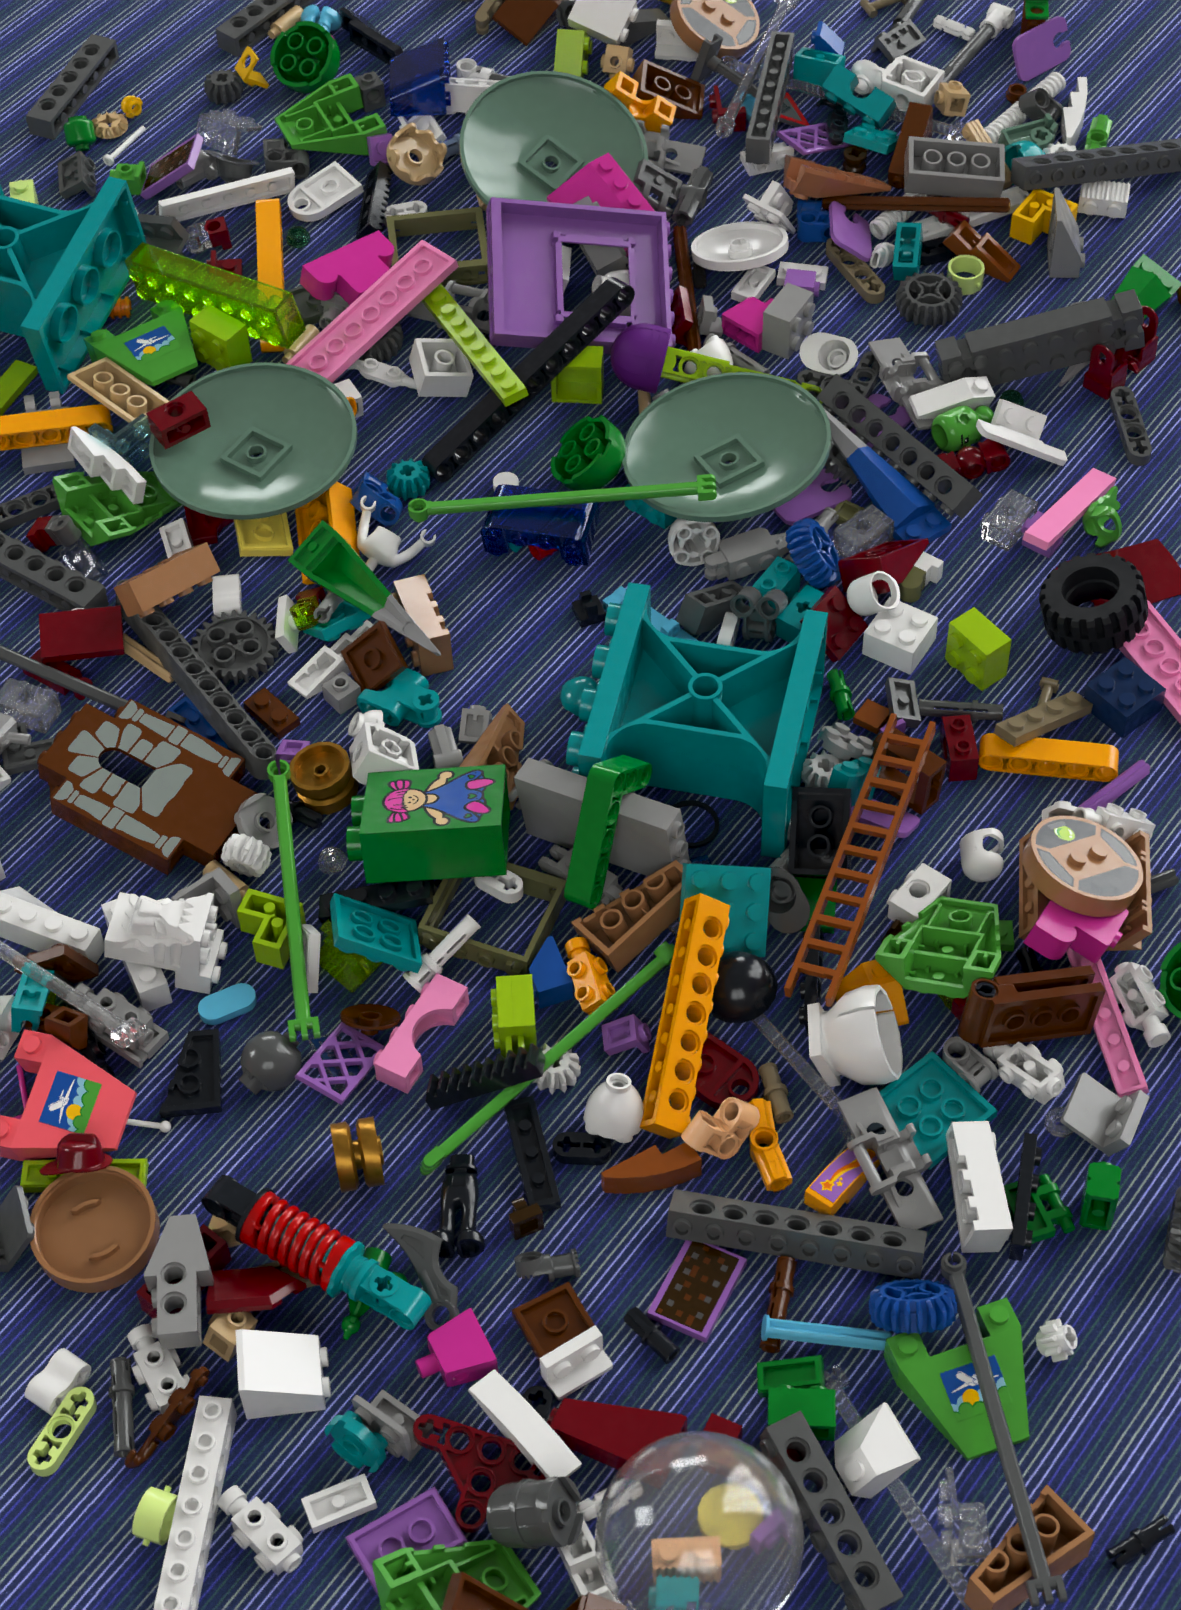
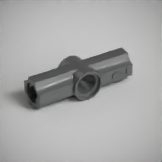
(692, 196)

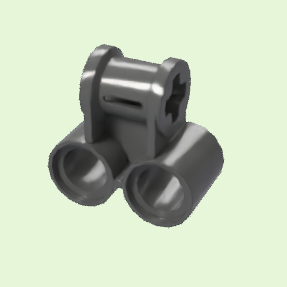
(759, 616)

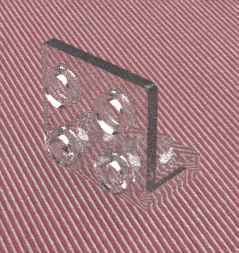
(224, 129)
(965, 1526)

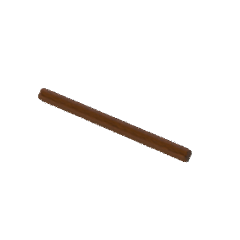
(935, 204)
(685, 280)

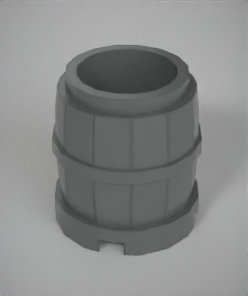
(535, 1513)

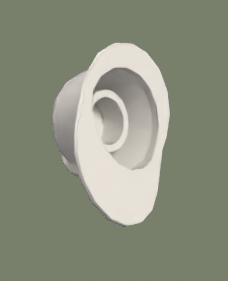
(828, 353)

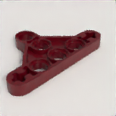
(470, 1462)

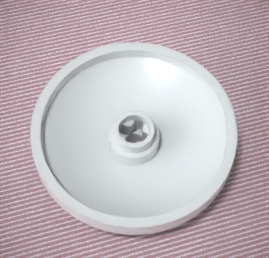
(739, 246)

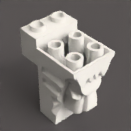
(169, 936)

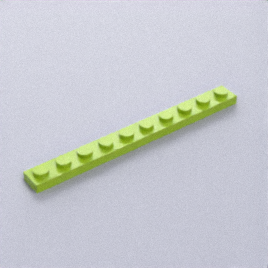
(475, 346)

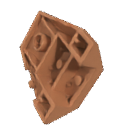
(809, 179)

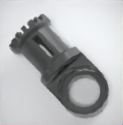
(556, 1266)

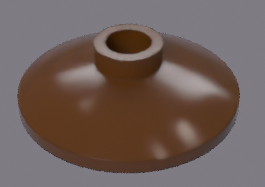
(370, 1018)

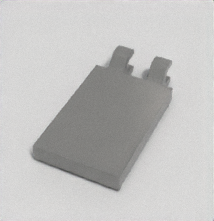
(46, 457)

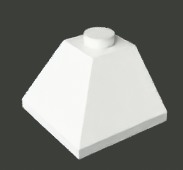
(874, 1453)

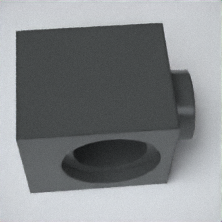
(371, 91)

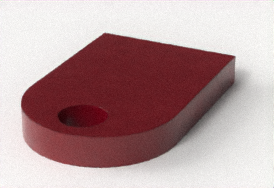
(722, 1071)

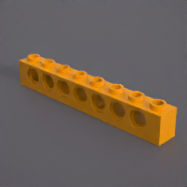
(698, 915)

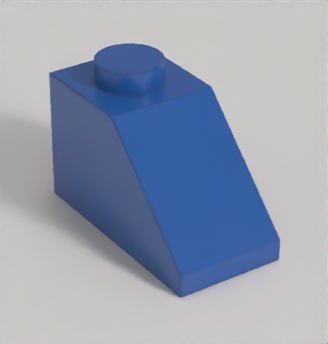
(550, 976)

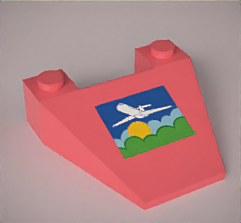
(65, 1099)

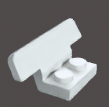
(1021, 430)

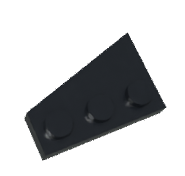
(197, 1080)

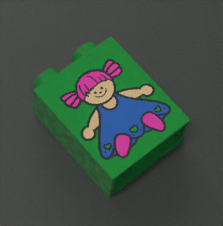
(431, 824)

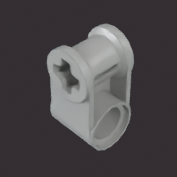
(972, 1065)

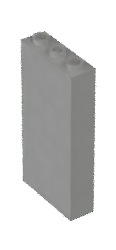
(646, 830)

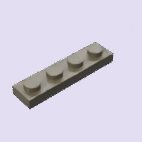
(1043, 718)

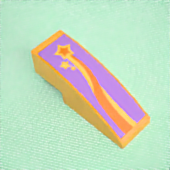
(837, 1183)

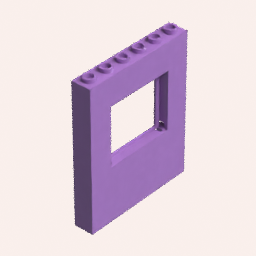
(528, 272)

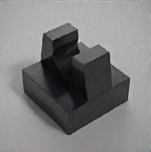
(588, 609)

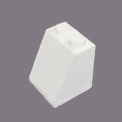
(281, 1373)

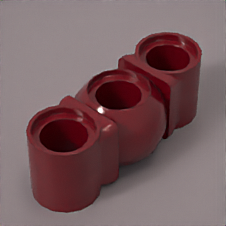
(972, 461)

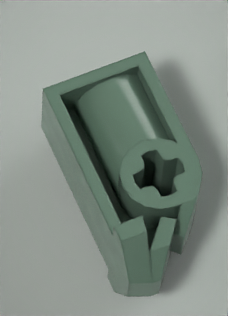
(1038, 131)

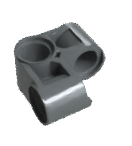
(279, 157)

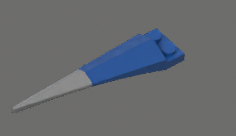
(889, 490)

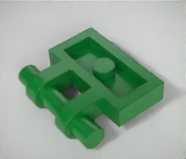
(1043, 1221)

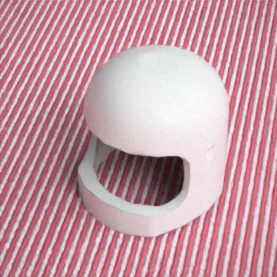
(863, 596)
(976, 861)

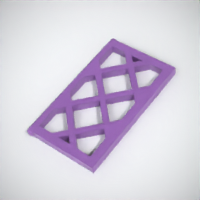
(800, 132)
(323, 1084)

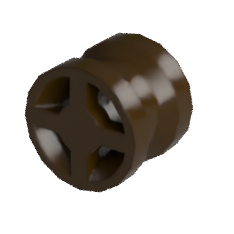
(854, 159)

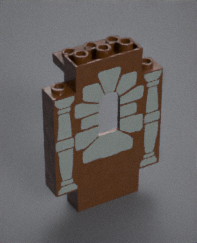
(177, 812)

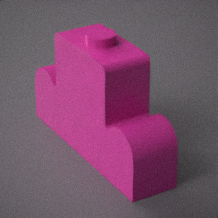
(348, 269)
(1064, 929)

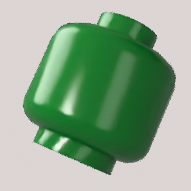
(79, 133)

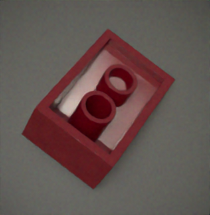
(890, 557)

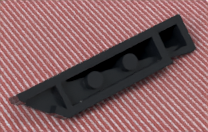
(368, 37)

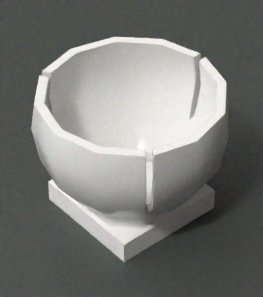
(855, 1039)

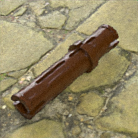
(780, 1293)

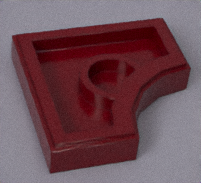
(204, 527)

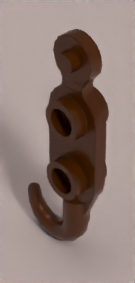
(163, 1426)

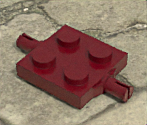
(843, 623)

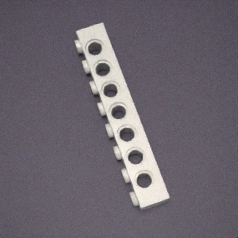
(197, 1505)

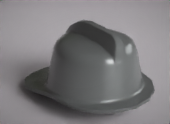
(232, 168)
(787, 902)

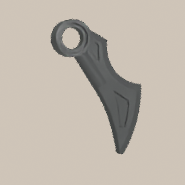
(423, 1251)

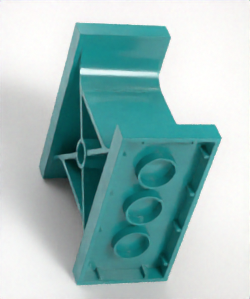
(64, 274)
(704, 711)

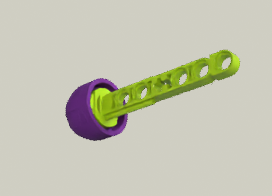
(643, 356)

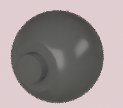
(269, 1062)

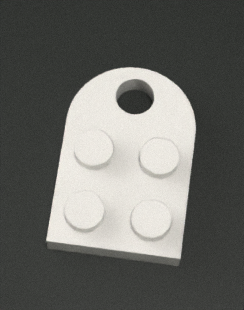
(323, 193)

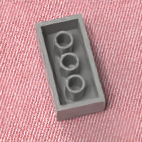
(954, 168)

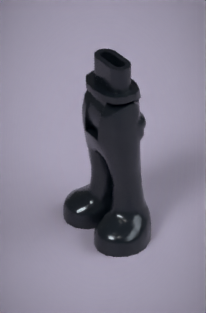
(460, 1192)

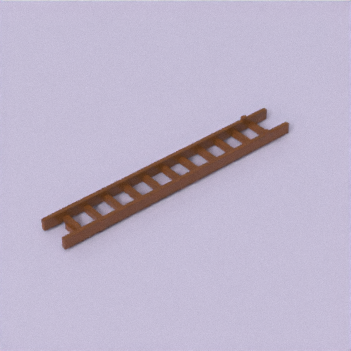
(880, 758)

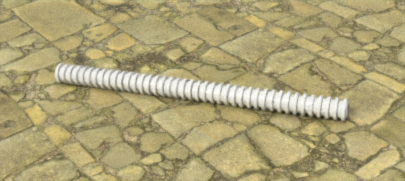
(1013, 116)

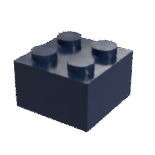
(1124, 697)

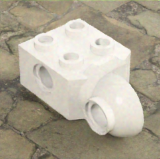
(903, 80)
(378, 747)

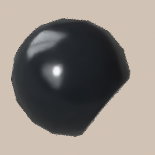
(743, 987)

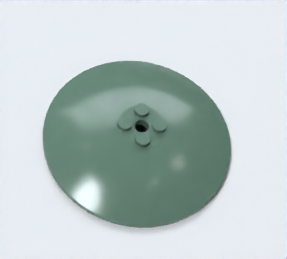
(543, 120)
(253, 409)
(755, 420)

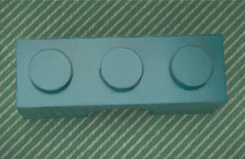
(873, 109)

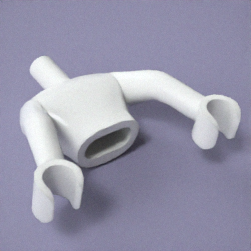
(382, 544)

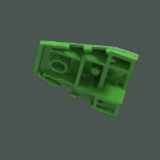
(106, 513)
(945, 948)
(422, 1577)

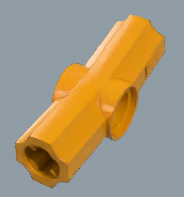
(768, 1159)

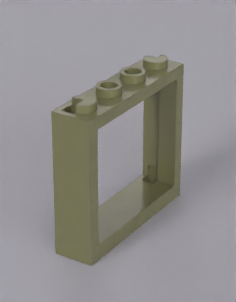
(445, 222)
(534, 884)

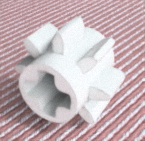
(1056, 1340)

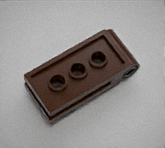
(1031, 1007)

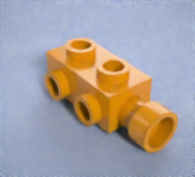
(588, 975)

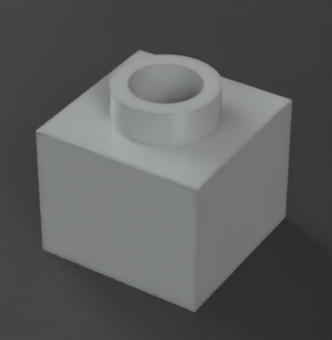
(341, 692)

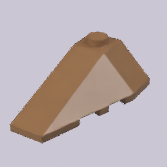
(500, 745)

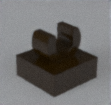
(525, 1218)

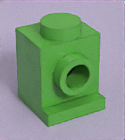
(133, 174)

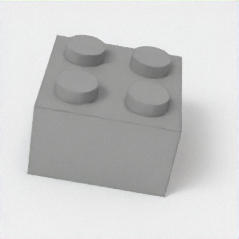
(788, 320)

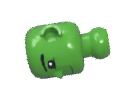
(958, 427)

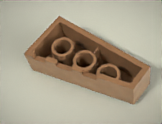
(167, 579)
(1003, 1574)

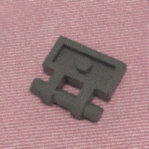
(658, 182)

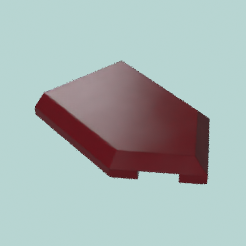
(250, 1289)

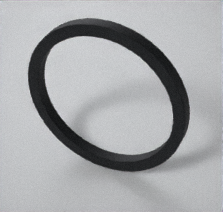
(706, 807)

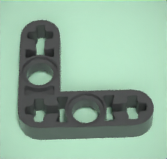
(862, 370)

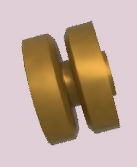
(323, 777)
(357, 1154)

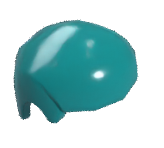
(572, 692)

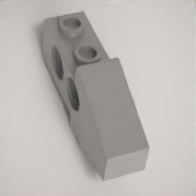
(178, 1256)

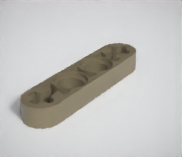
(850, 272)

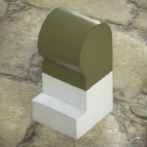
(925, 569)

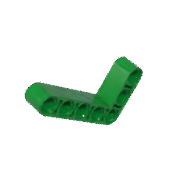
(597, 825)

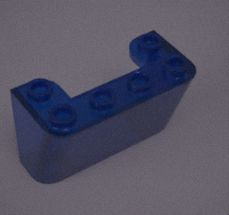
(420, 80)
(548, 527)

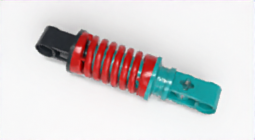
(314, 1250)

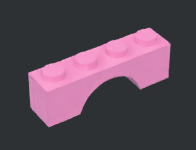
(439, 1004)

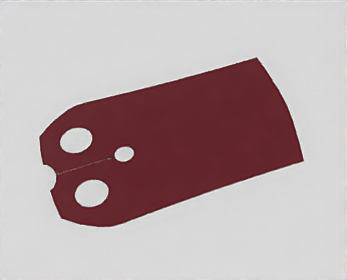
(1157, 566)

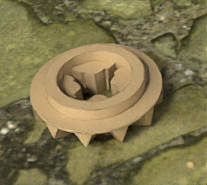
(118, 126)

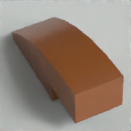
(997, 262)
(652, 1170)

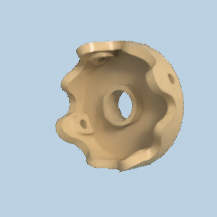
(424, 146)

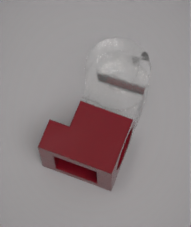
(208, 235)

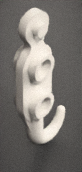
(383, 373)

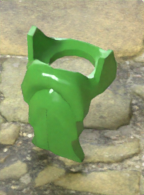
(1098, 514)

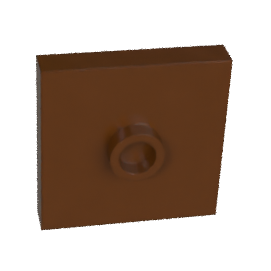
(374, 658)
(552, 1319)

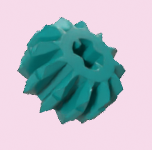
(408, 479)

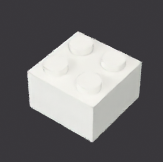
(440, 368)
(900, 636)

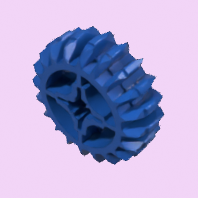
(813, 553)
(912, 1306)

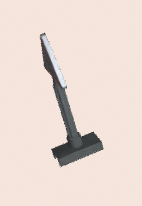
(708, 62)

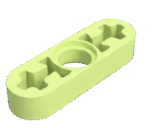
(41, 1447)

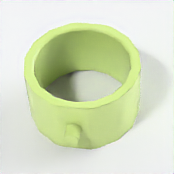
(968, 264)
(154, 1516)

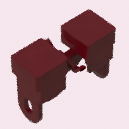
(1105, 373)

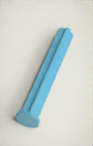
(823, 1334)

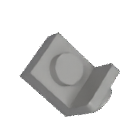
(707, 317)
(473, 723)

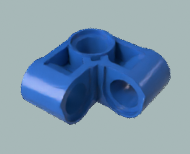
(812, 223)
(376, 491)

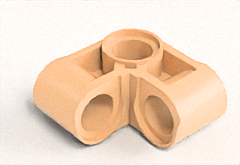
(723, 1132)

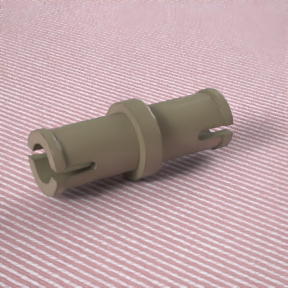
(776, 1093)

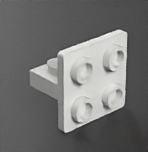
(670, 45)
(772, 207)

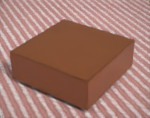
(871, 716)

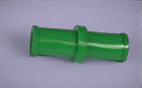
(840, 694)

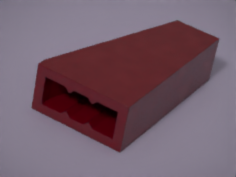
(611, 1431)

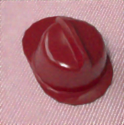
(78, 1155)

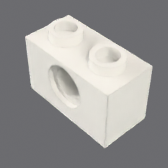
(922, 883)

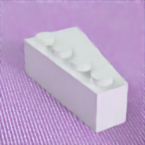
(977, 1187)

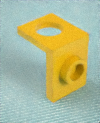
(247, 74)

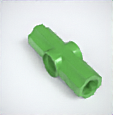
(1099, 132)

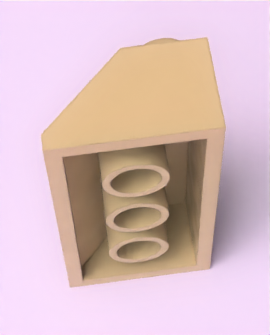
(116, 389)

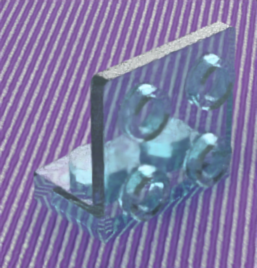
(129, 442)

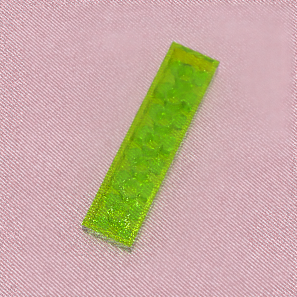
(265, 309)

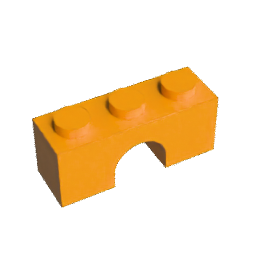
(652, 112)

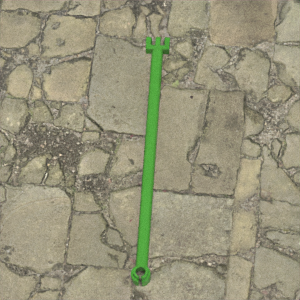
(704, 487)
(663, 958)
(303, 1019)

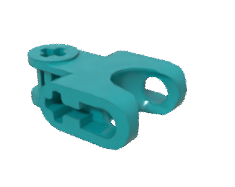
(404, 699)

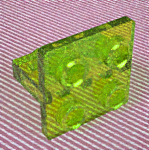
(345, 968)

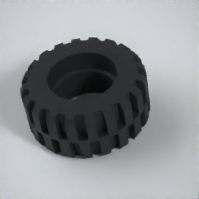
(1098, 626)

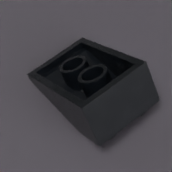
(817, 829)

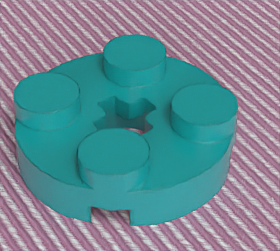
(356, 1442)

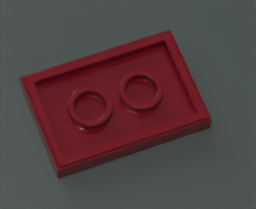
(81, 634)

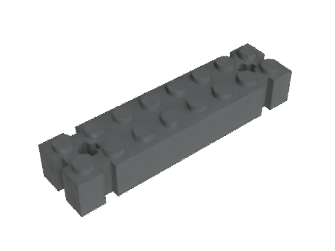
(1043, 341)

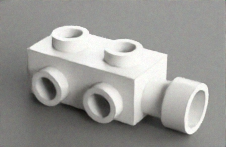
(1117, 820)
(1142, 1007)
(1028, 1070)
(155, 1375)
(262, 1534)

